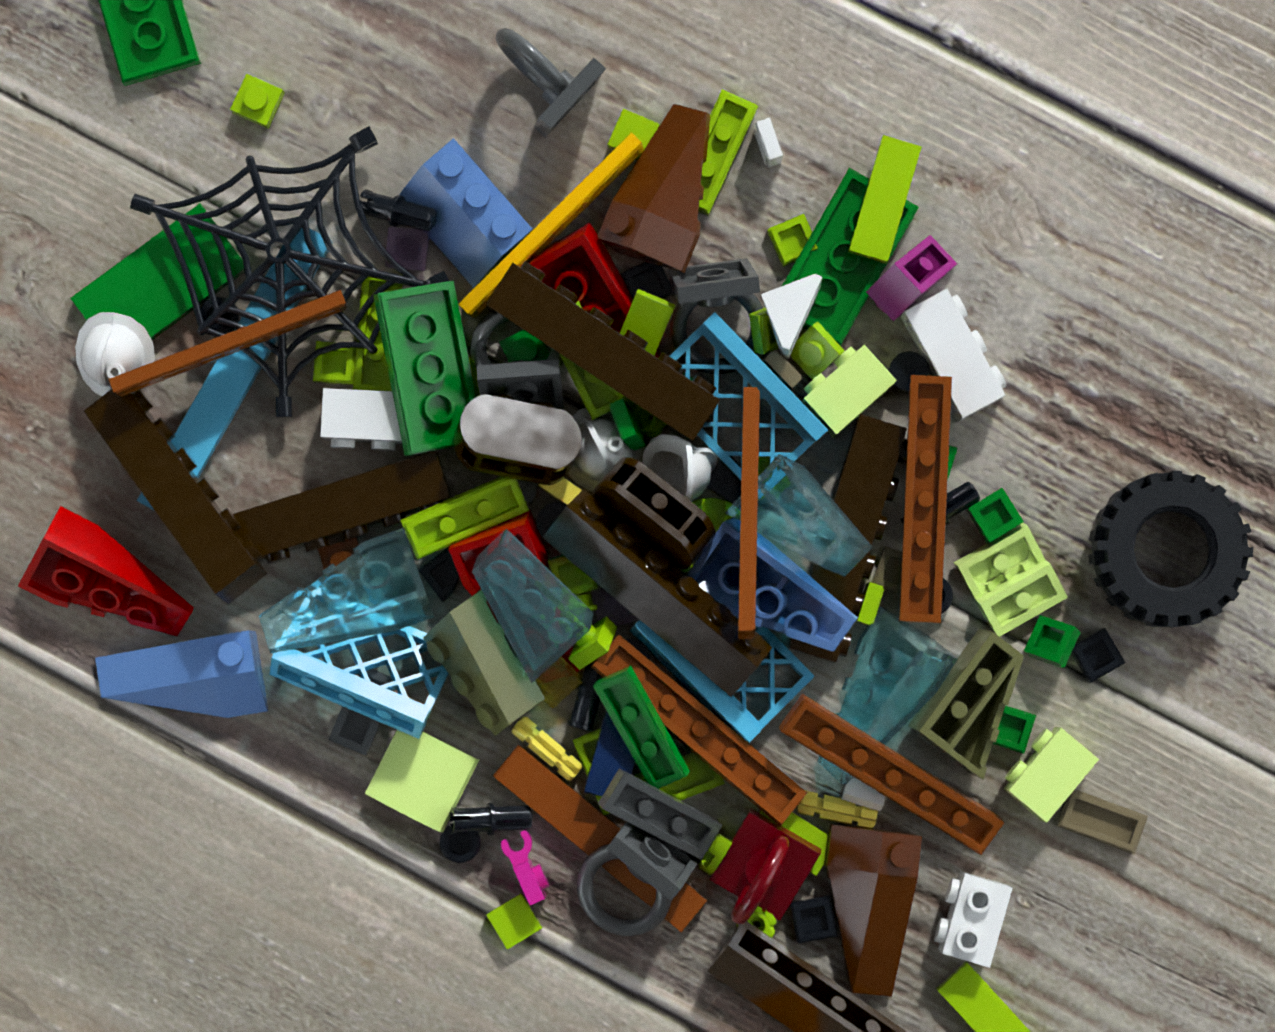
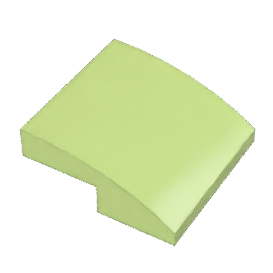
(1010, 580)
(422, 778)

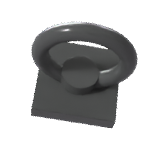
(560, 89)
(712, 286)
(519, 379)
(650, 862)

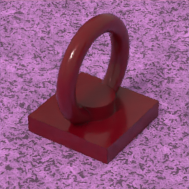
(764, 867)

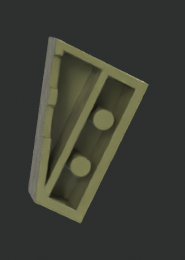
(482, 664)
(971, 701)

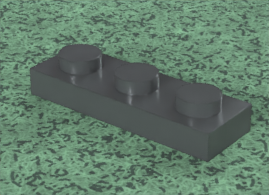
(660, 814)

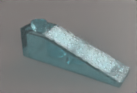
(360, 597)
(891, 681)

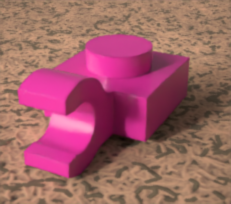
(531, 878)

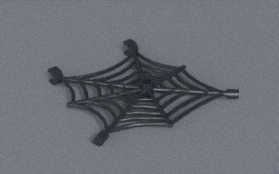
(359, 143)

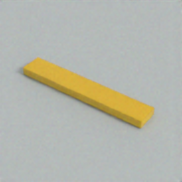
(556, 221)

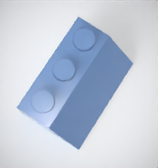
(473, 217)

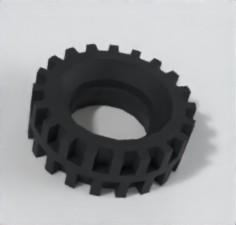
(1116, 561)

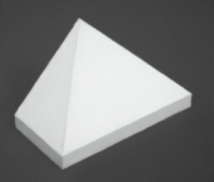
(789, 309)

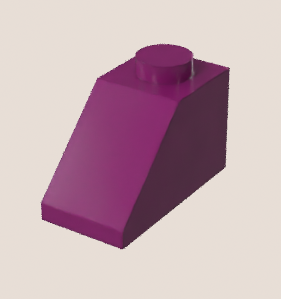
(911, 277)

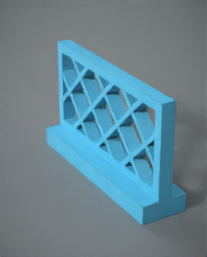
(758, 375)
(358, 692)
(713, 697)

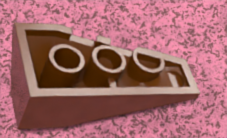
(659, 200)
(873, 894)

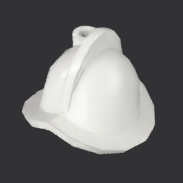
(109, 347)
(599, 449)
(680, 464)

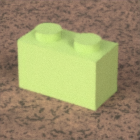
(848, 389)
(1049, 773)

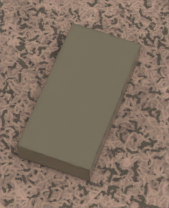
(1102, 821)

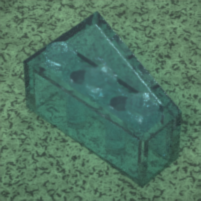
(805, 517)
(530, 604)

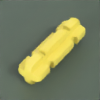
(547, 748)
(837, 810)

